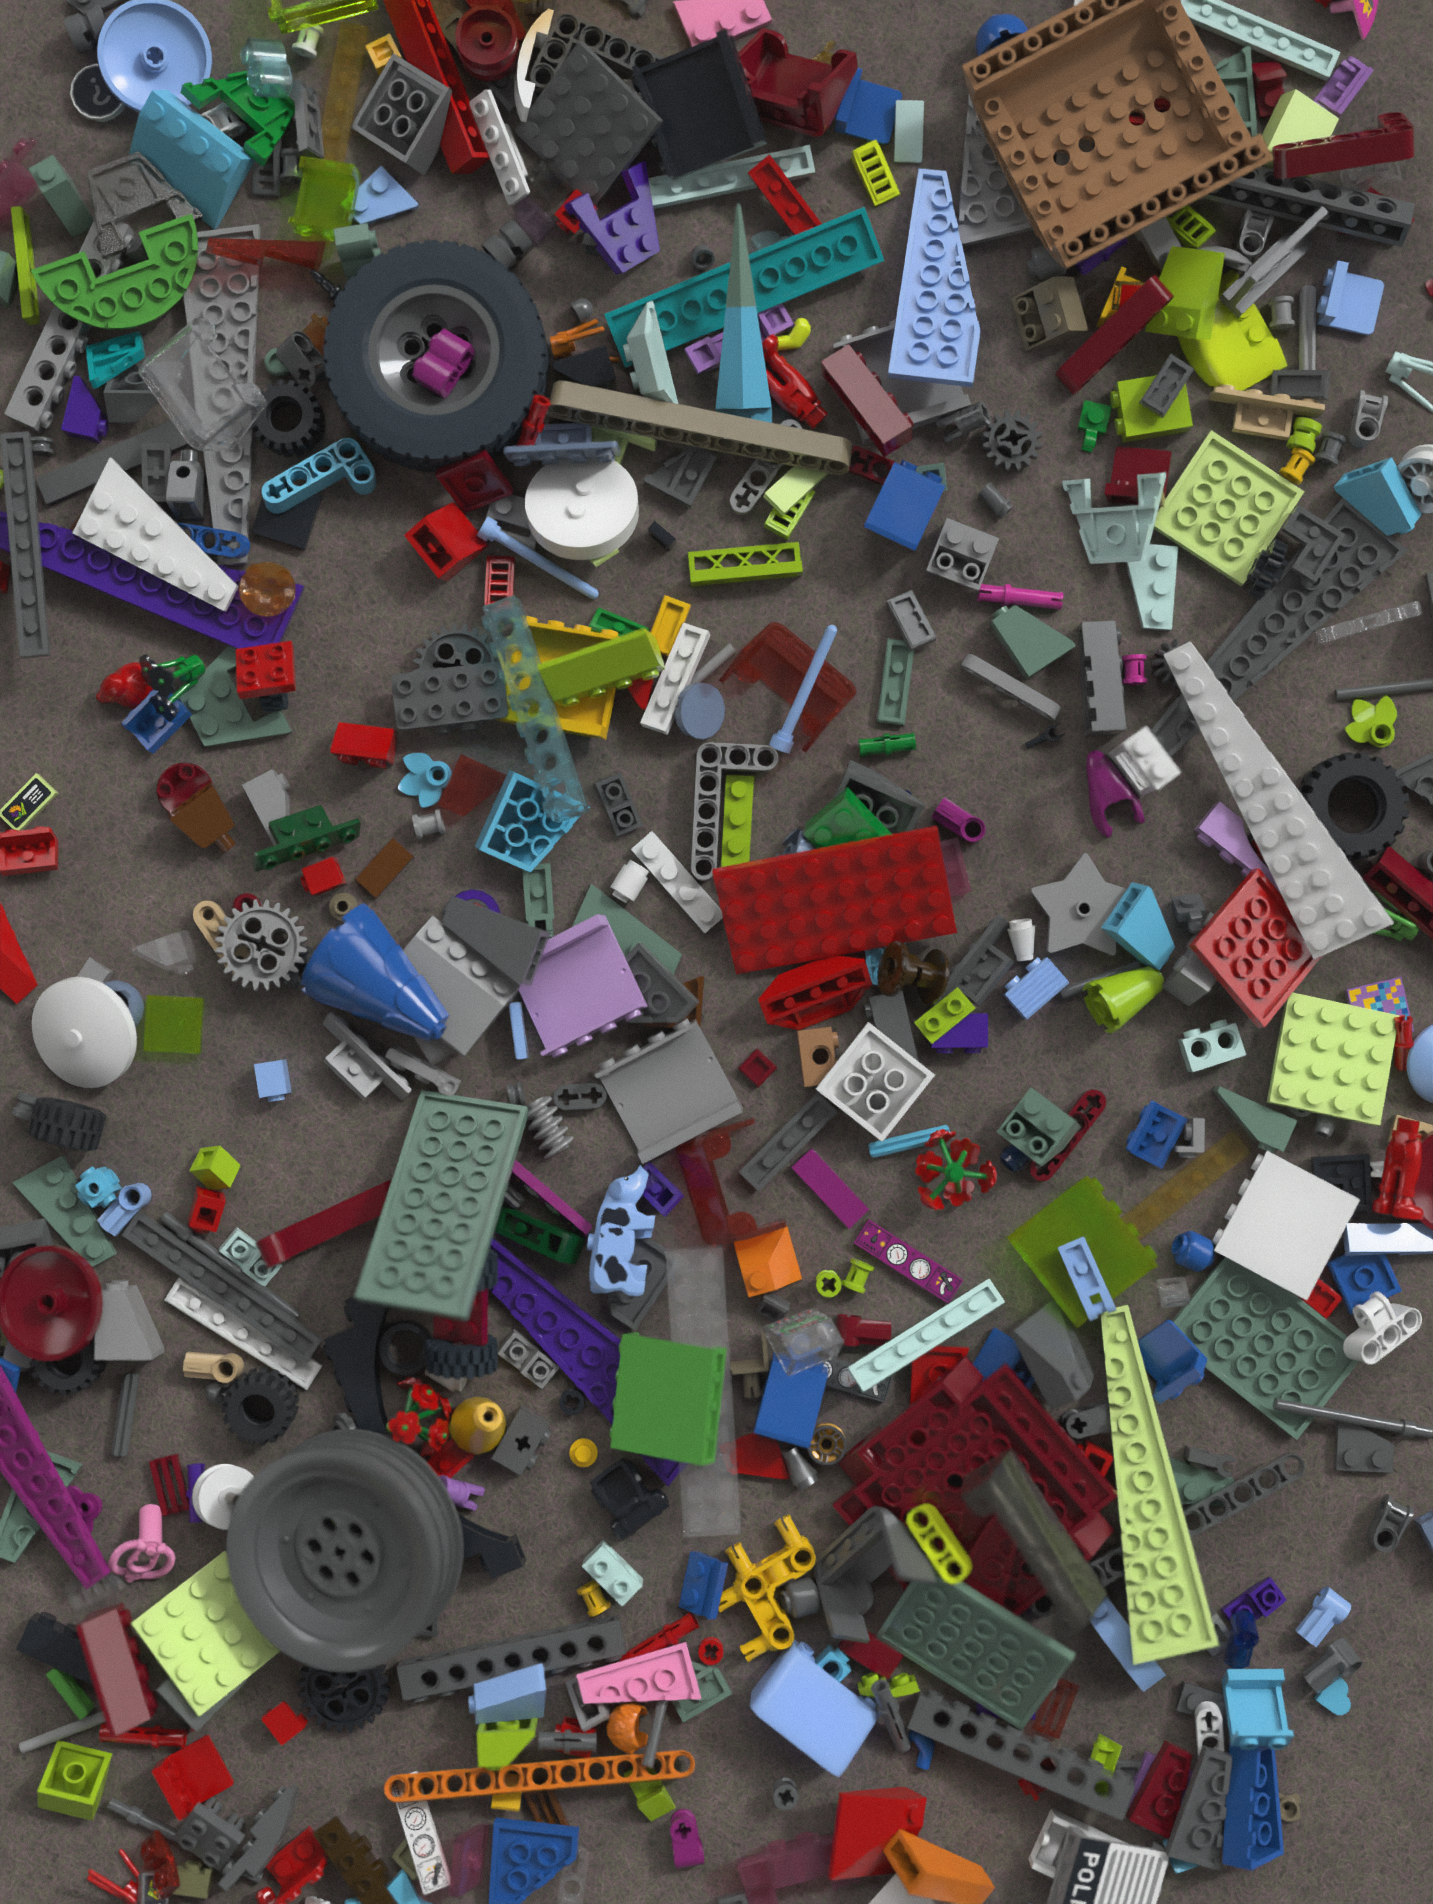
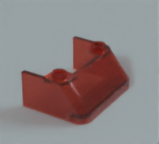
(782, 663)
(705, 1190)

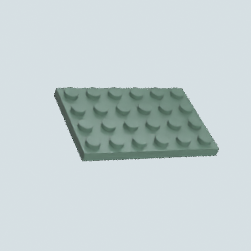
(1265, 1342)
(976, 1647)

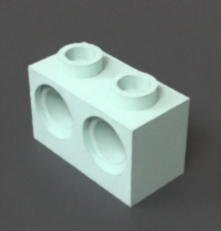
(1212, 1052)
(612, 1572)

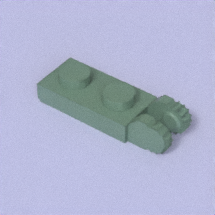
(539, 896)

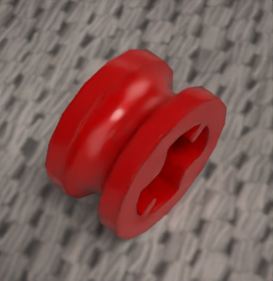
(702, 1649)

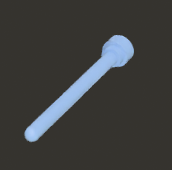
(492, 532)
(783, 739)

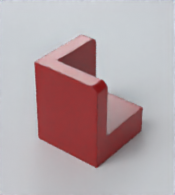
(284, 1722)

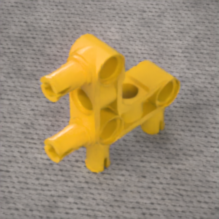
(771, 1573)

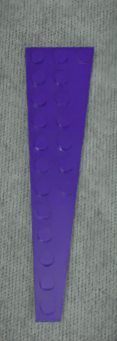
(116, 577)

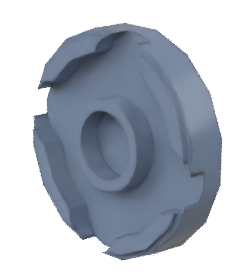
(700, 710)

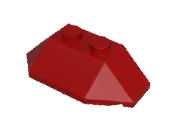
(815, 992)

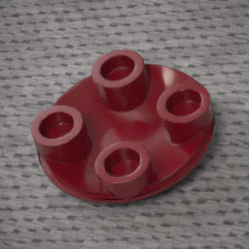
(180, 783)

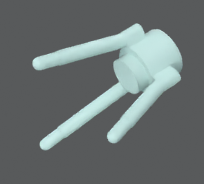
(1402, 365)

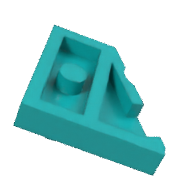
(113, 357)

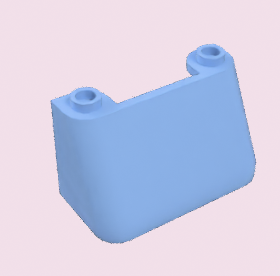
(813, 1708)

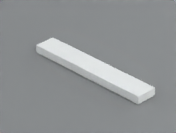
(237, 1331)

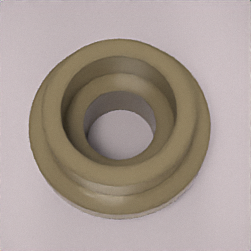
(333, 906)

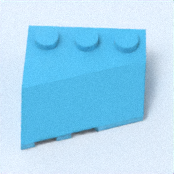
(518, 825)

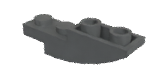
(270, 1831)

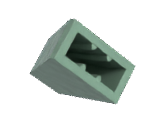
(62, 195)
(1028, 640)

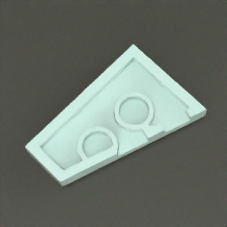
(1155, 586)

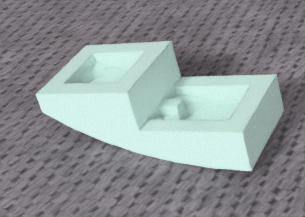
(908, 131)

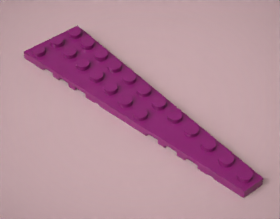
(42, 1491)

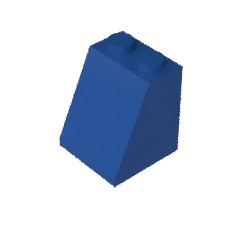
(905, 504)
(790, 1403)

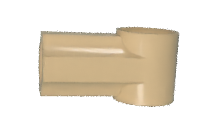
(211, 1366)

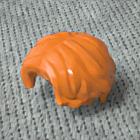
(624, 1727)

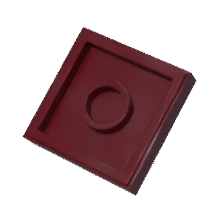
(474, 481)

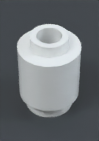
(629, 881)

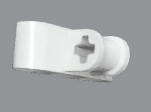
(1380, 1328)

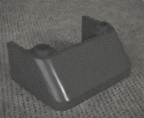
(856, 1560)

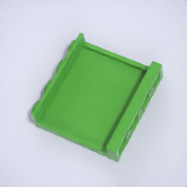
(668, 1399)

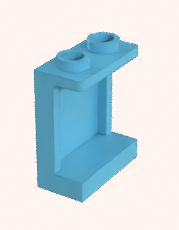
(1256, 1708)

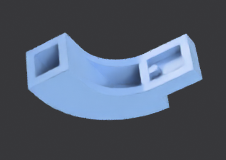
(1118, 1638)

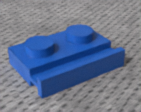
(703, 1585)

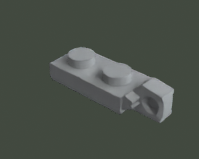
(424, 1070)

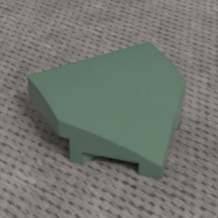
(712, 1690)

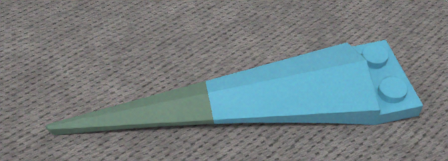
(742, 370)

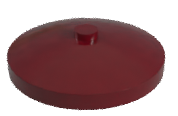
(50, 1302)

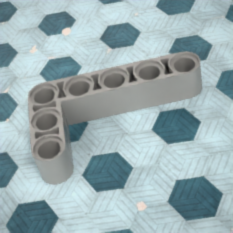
(713, 797)

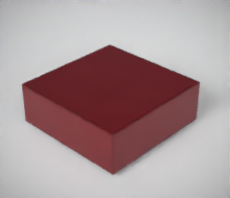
(757, 1067)

